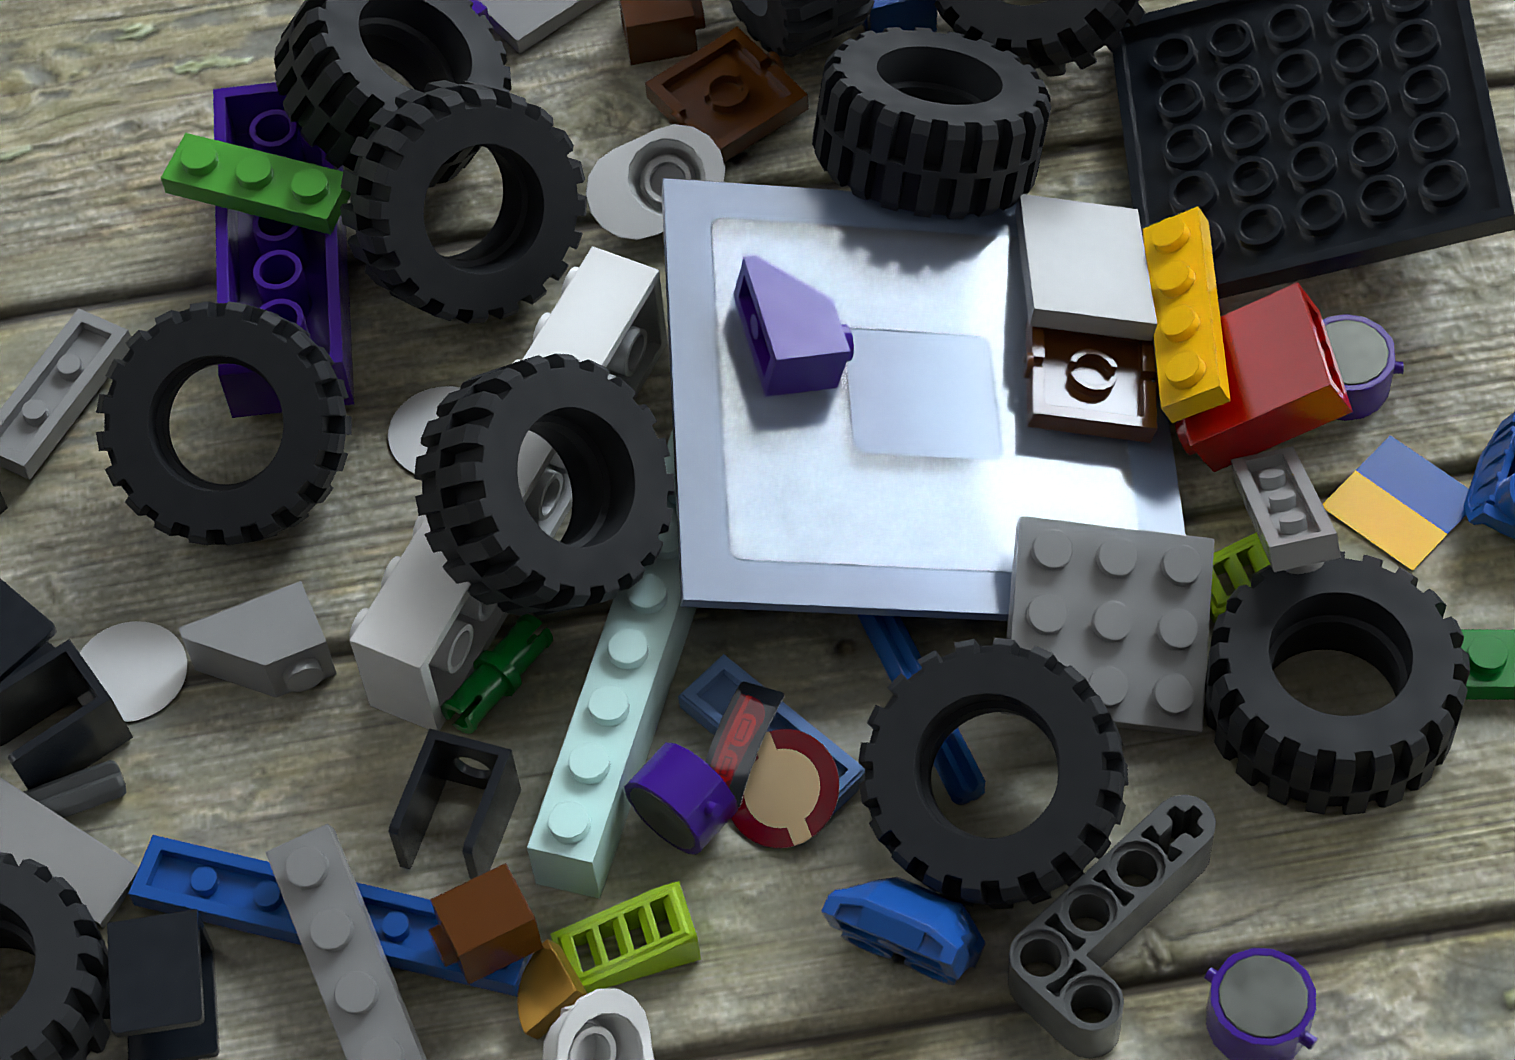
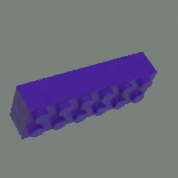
(277, 263)

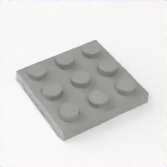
(1121, 612)

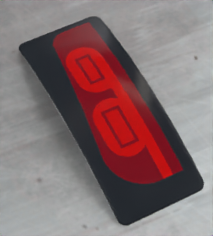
(742, 734)

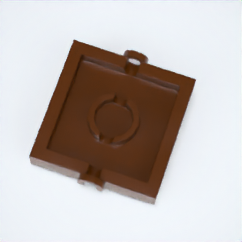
(729, 93)
(1090, 384)

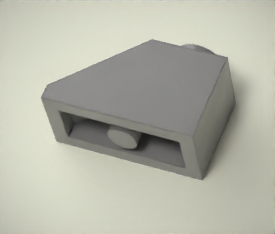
(263, 644)

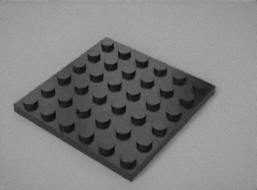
(1312, 131)

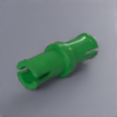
(497, 673)

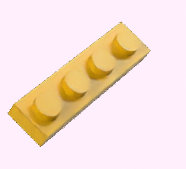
(1187, 315)

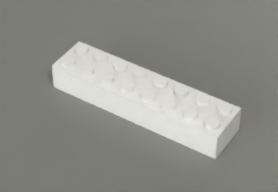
(423, 626)

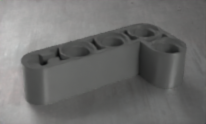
(1122, 912)

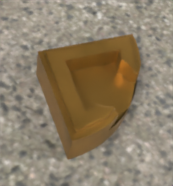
(546, 988)

